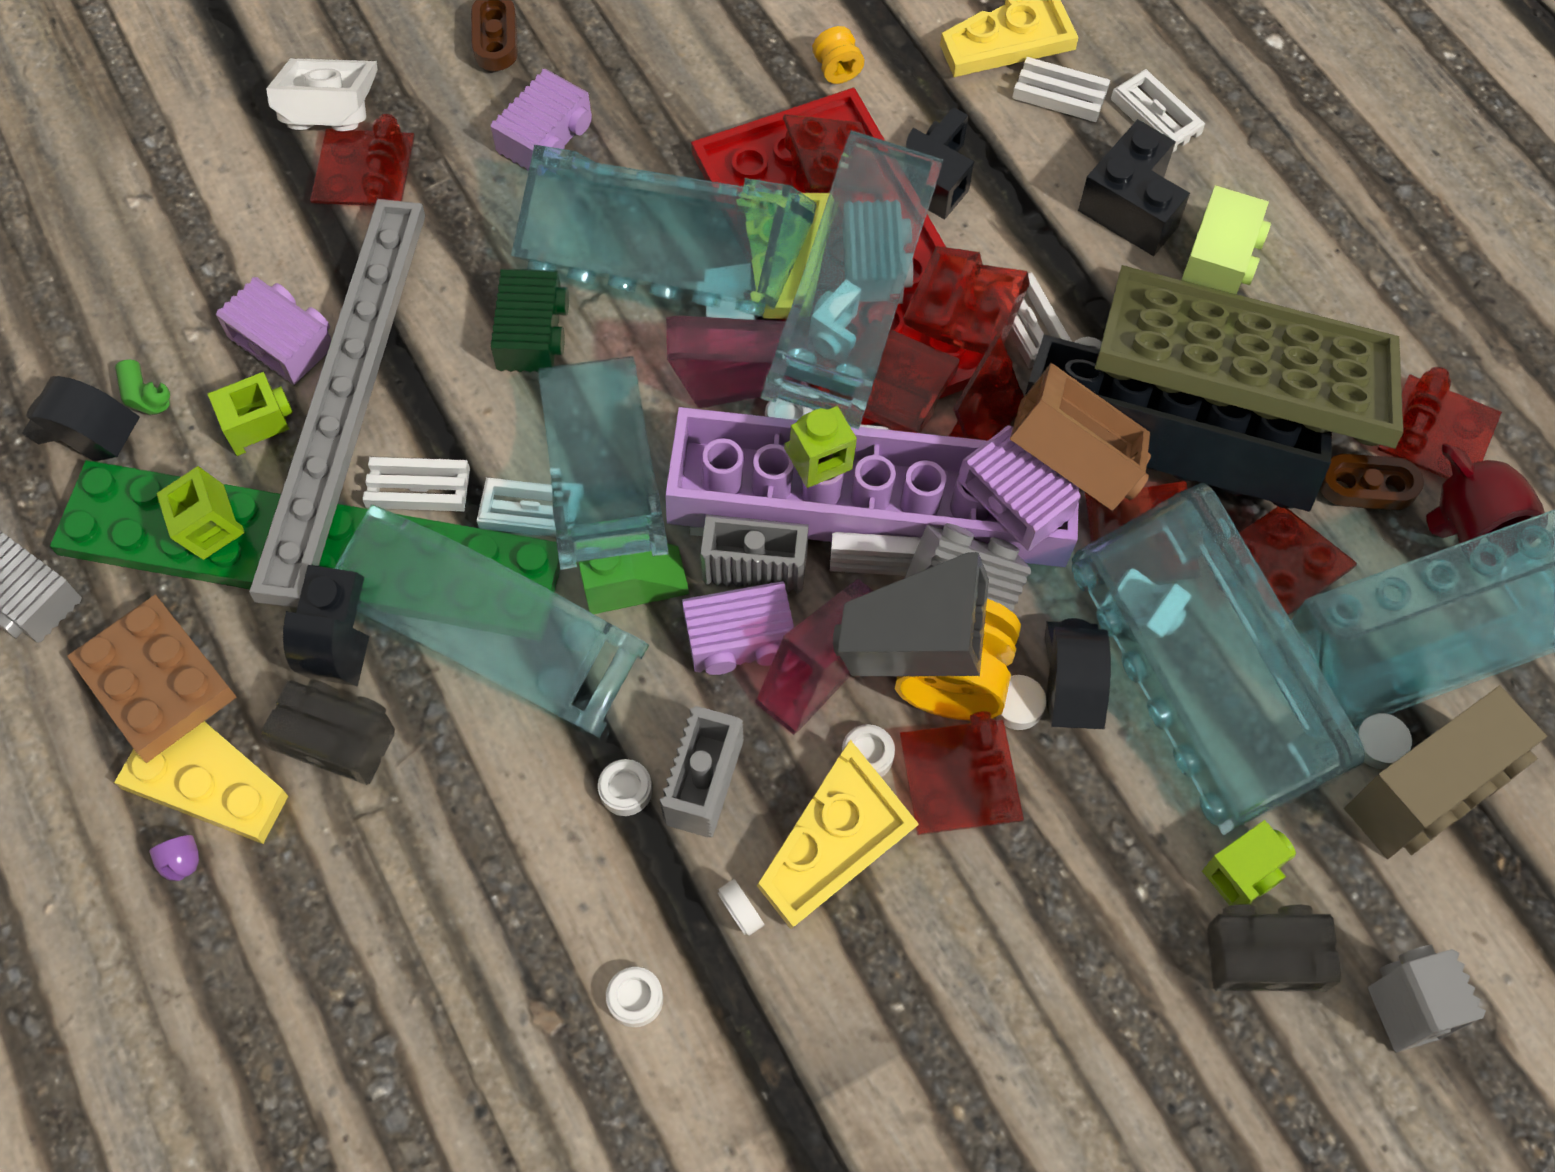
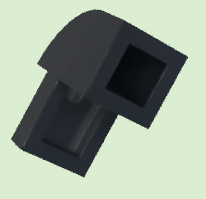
(944, 141)
(81, 418)
(321, 633)
(1077, 674)

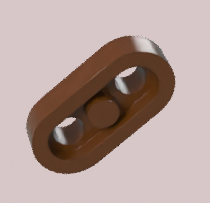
(494, 34)
(1368, 481)

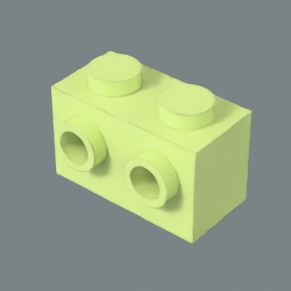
(1226, 241)

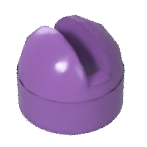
(176, 857)

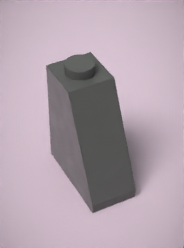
(918, 624)

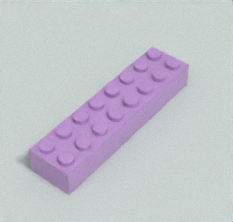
(895, 489)

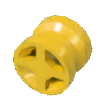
(838, 55)

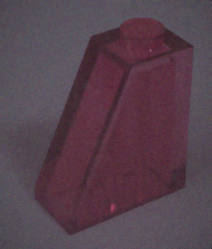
(722, 356)
(806, 666)

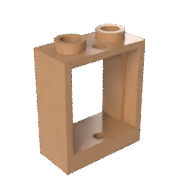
(1083, 438)

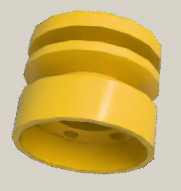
(964, 695)

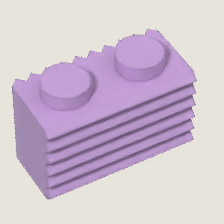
(542, 115)
(276, 329)
(1018, 489)
(737, 627)

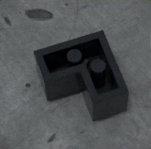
(1130, 189)

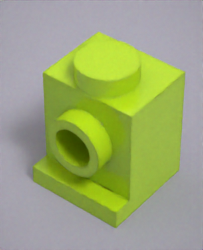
(250, 411)
(816, 437)
(199, 513)
(1250, 865)

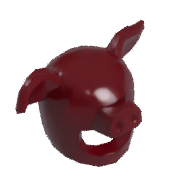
(1481, 498)

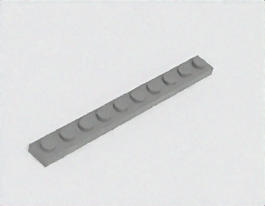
(338, 404)

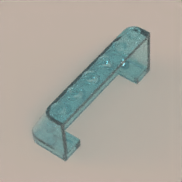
(661, 230)
(1436, 620)
(1217, 659)

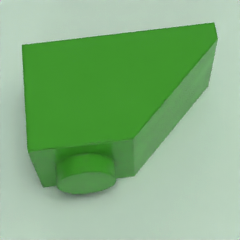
(633, 580)

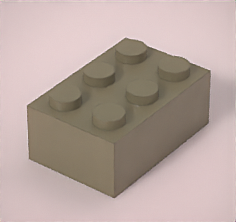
(1447, 775)

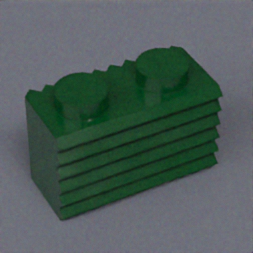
(528, 319)

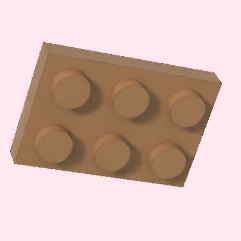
(151, 678)

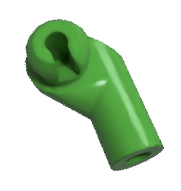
(136, 393)

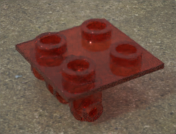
(817, 149)
(363, 165)
(989, 397)
(1438, 417)
(1294, 557)
(961, 776)

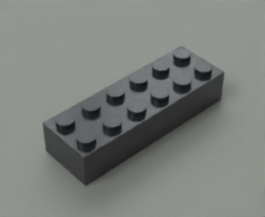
(1203, 440)

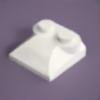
(322, 93)

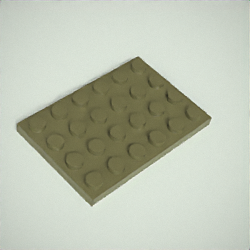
(1254, 356)

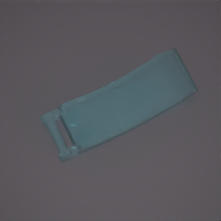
(854, 277)
(600, 462)
(486, 617)

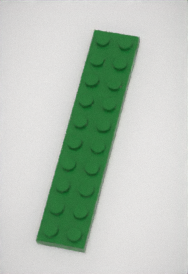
(120, 523)

